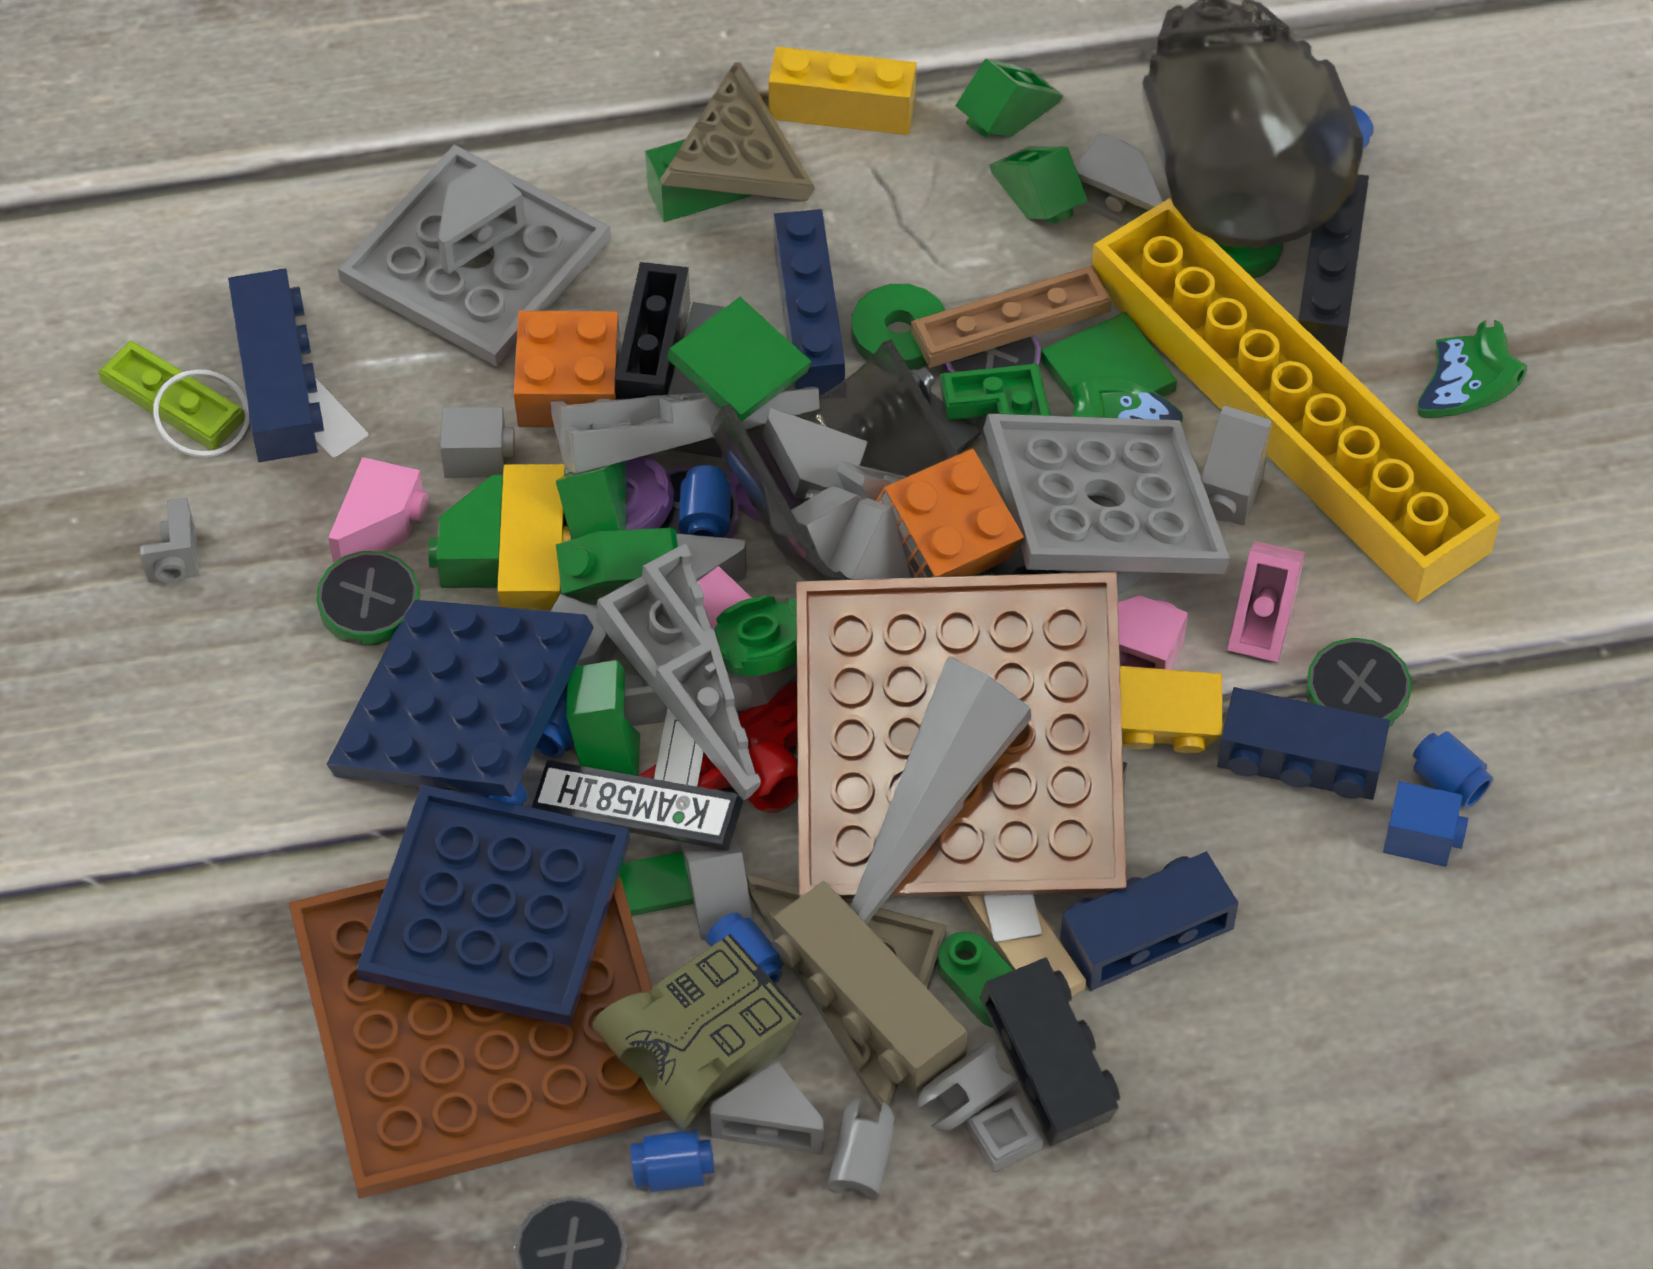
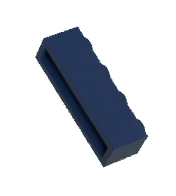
(809, 296)
(273, 365)

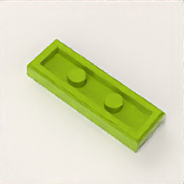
(184, 405)

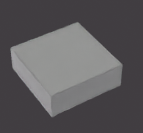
(1004, 1134)

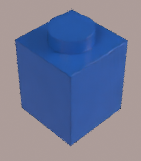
(1425, 824)

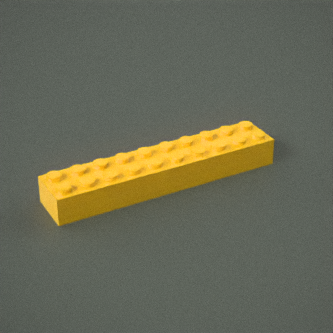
(1325, 423)

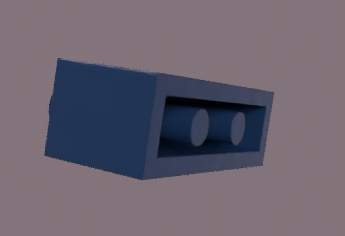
(1303, 744)
(1148, 920)

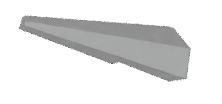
(631, 428)
(670, 642)
(957, 744)

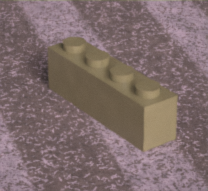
(868, 987)

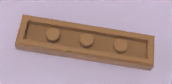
(1011, 316)

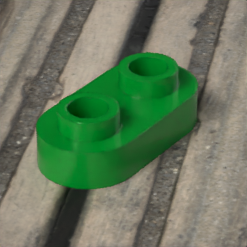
(969, 976)

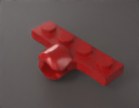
(770, 735)

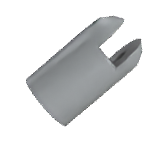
(968, 1086)
(861, 1151)

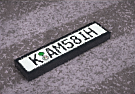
(640, 804)

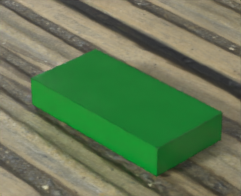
(656, 883)

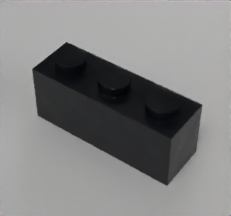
(653, 326)
(1050, 1050)

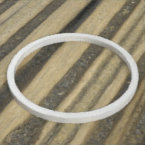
(195, 453)

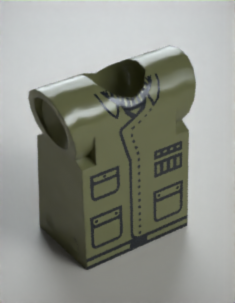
(700, 1029)

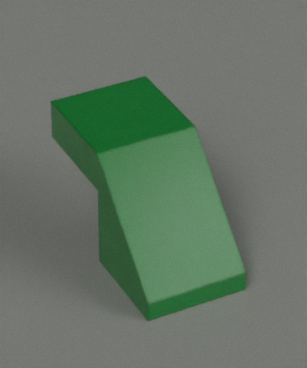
(597, 718)

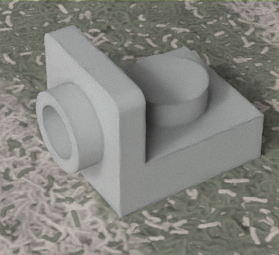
(177, 553)

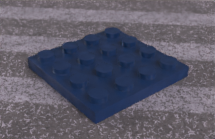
(461, 697)
(494, 905)

